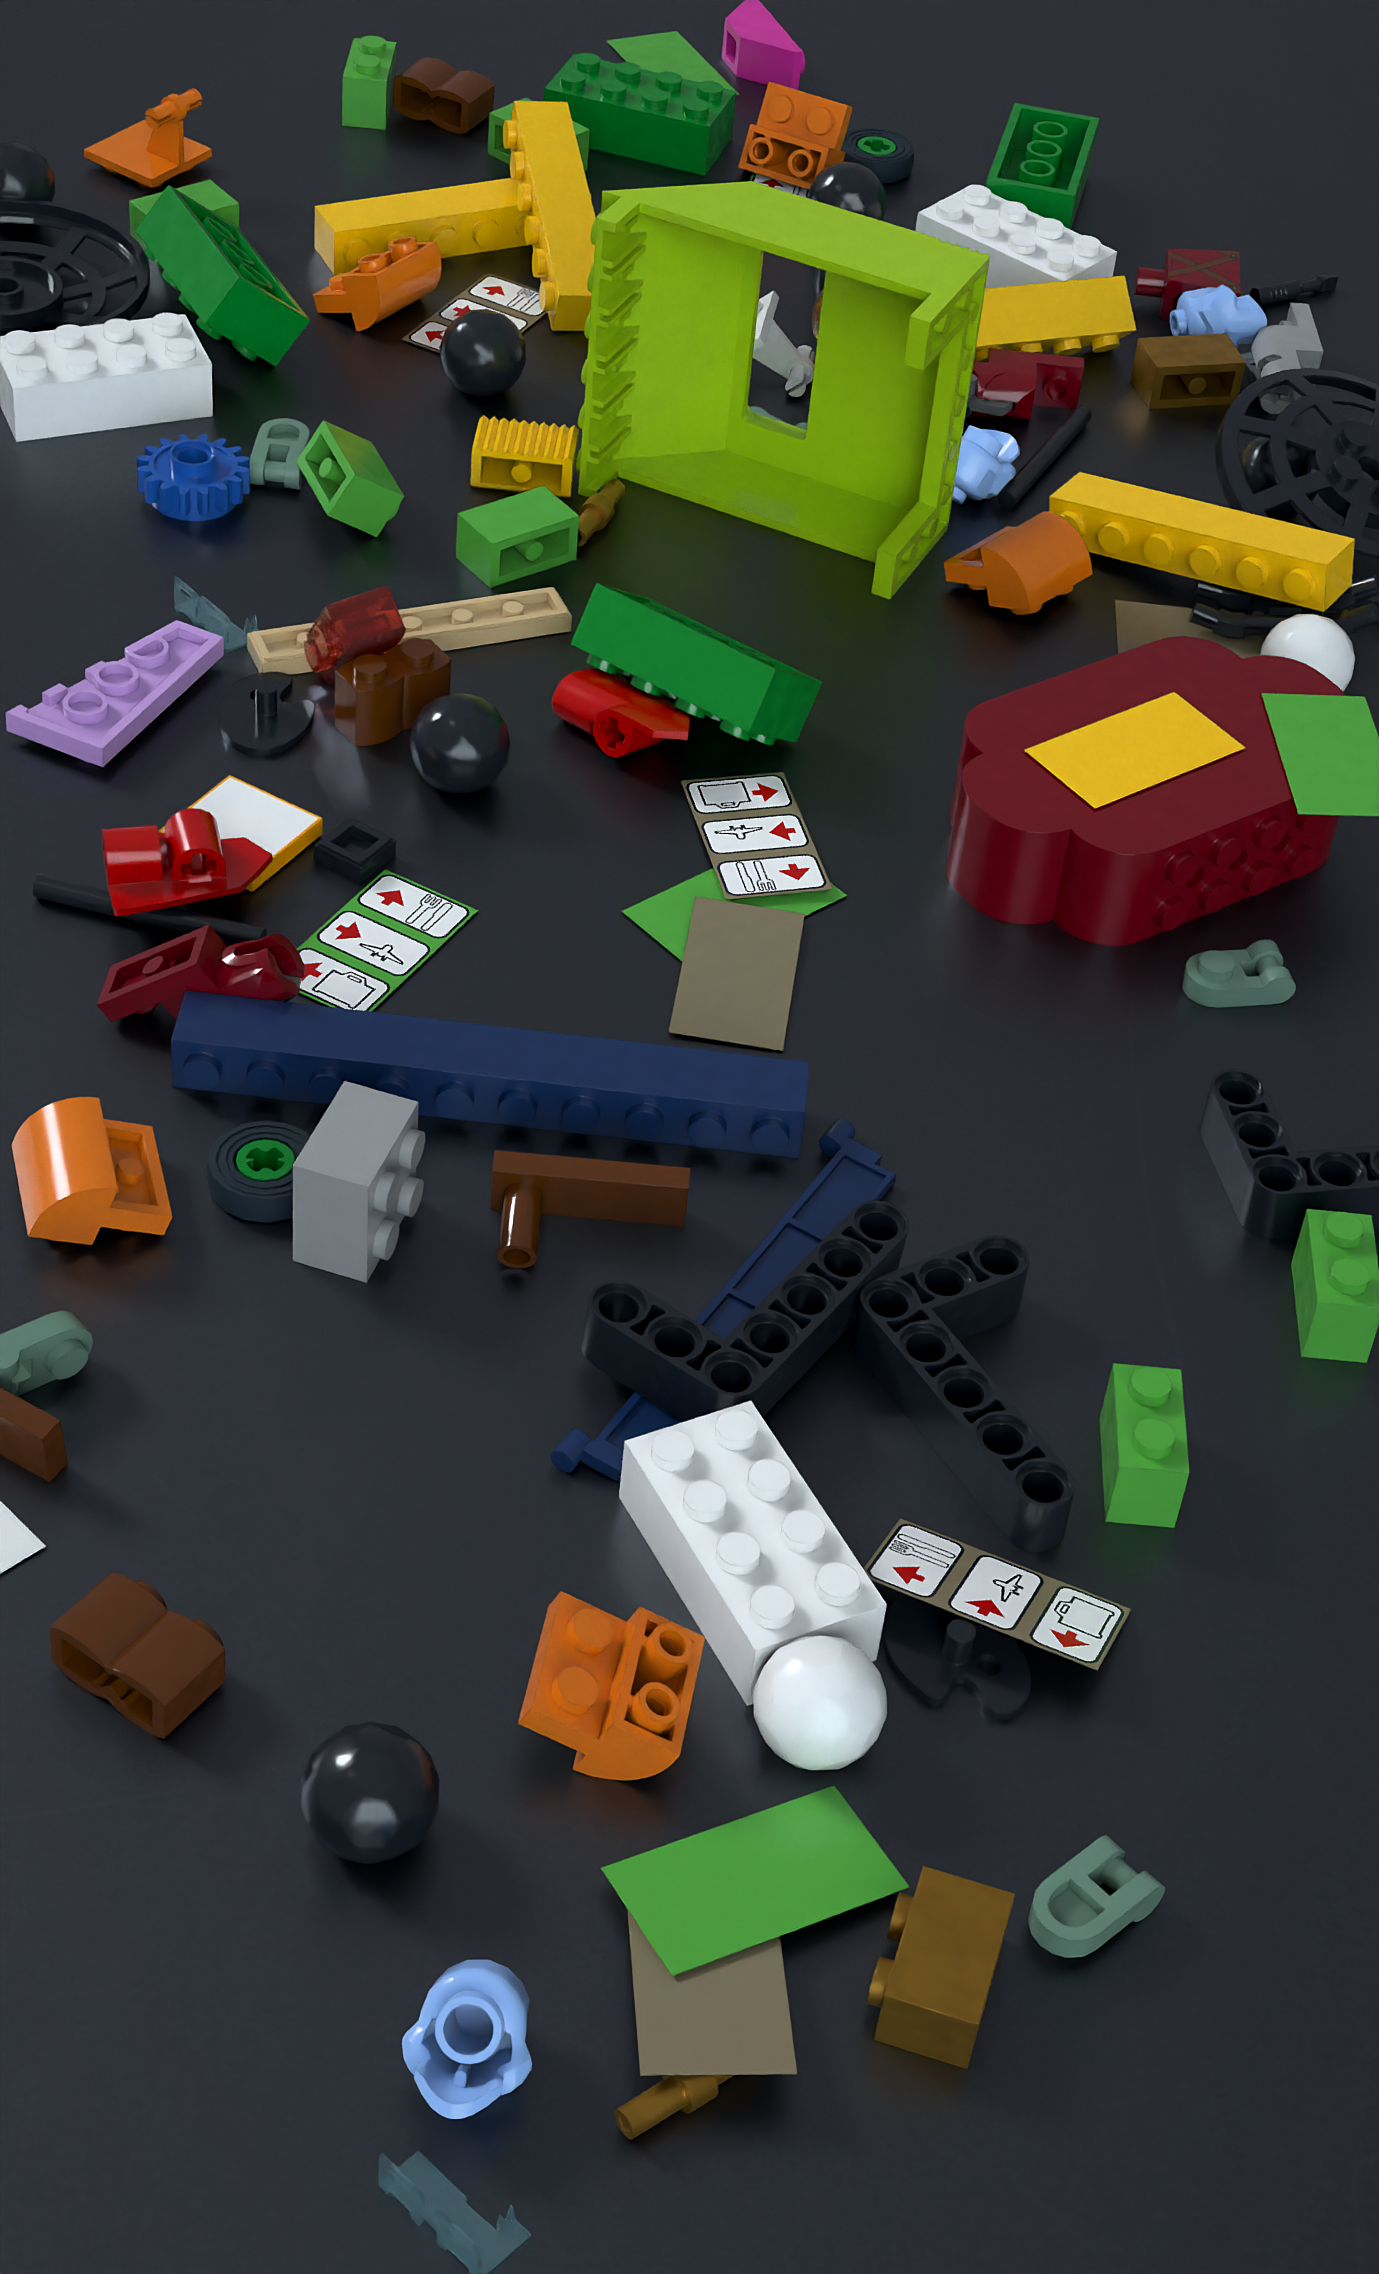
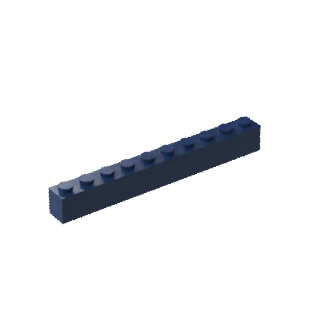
(493, 1073)

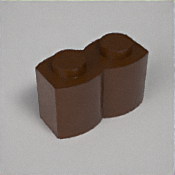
(443, 95)
(387, 692)
(138, 1653)

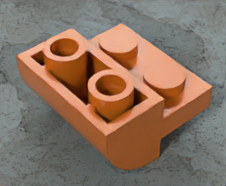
(795, 136)
(383, 282)
(1024, 563)
(88, 1174)
(612, 1688)

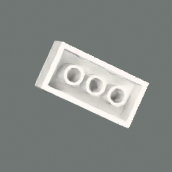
(1019, 242)
(103, 377)
(745, 1541)

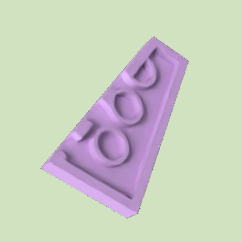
(119, 696)

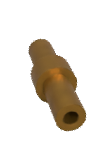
(599, 510)
(665, 2099)

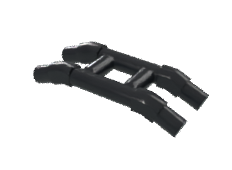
(1259, 620)

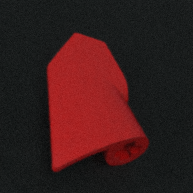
(617, 712)
(177, 866)

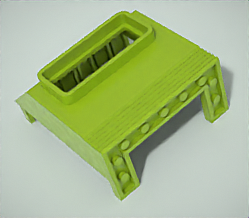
(676, 354)

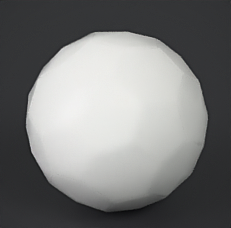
(1316, 643)
(820, 1703)

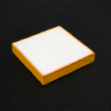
(261, 818)

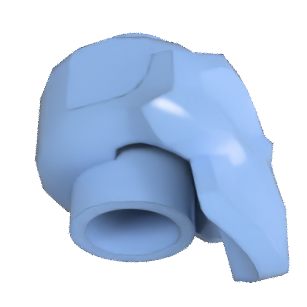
(1217, 312)
(984, 464)
(470, 2038)

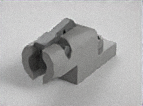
(1280, 348)

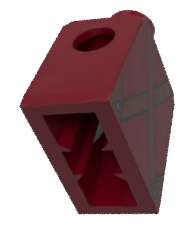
(1188, 271)

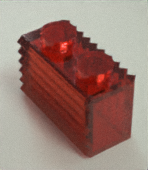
(353, 628)

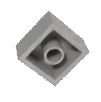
(356, 1182)

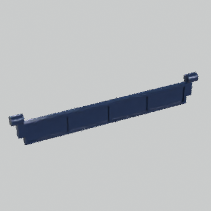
(842, 1185)

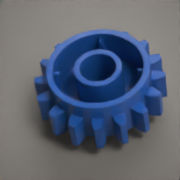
(193, 477)

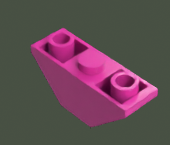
(760, 48)

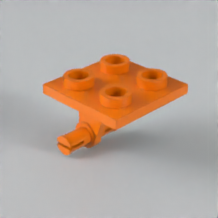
(155, 146)

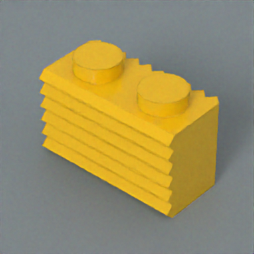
(524, 456)

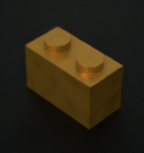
(1187, 371)
(942, 1966)

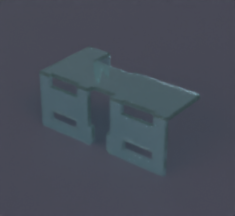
(205, 613)
(444, 2207)

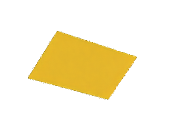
(1134, 749)

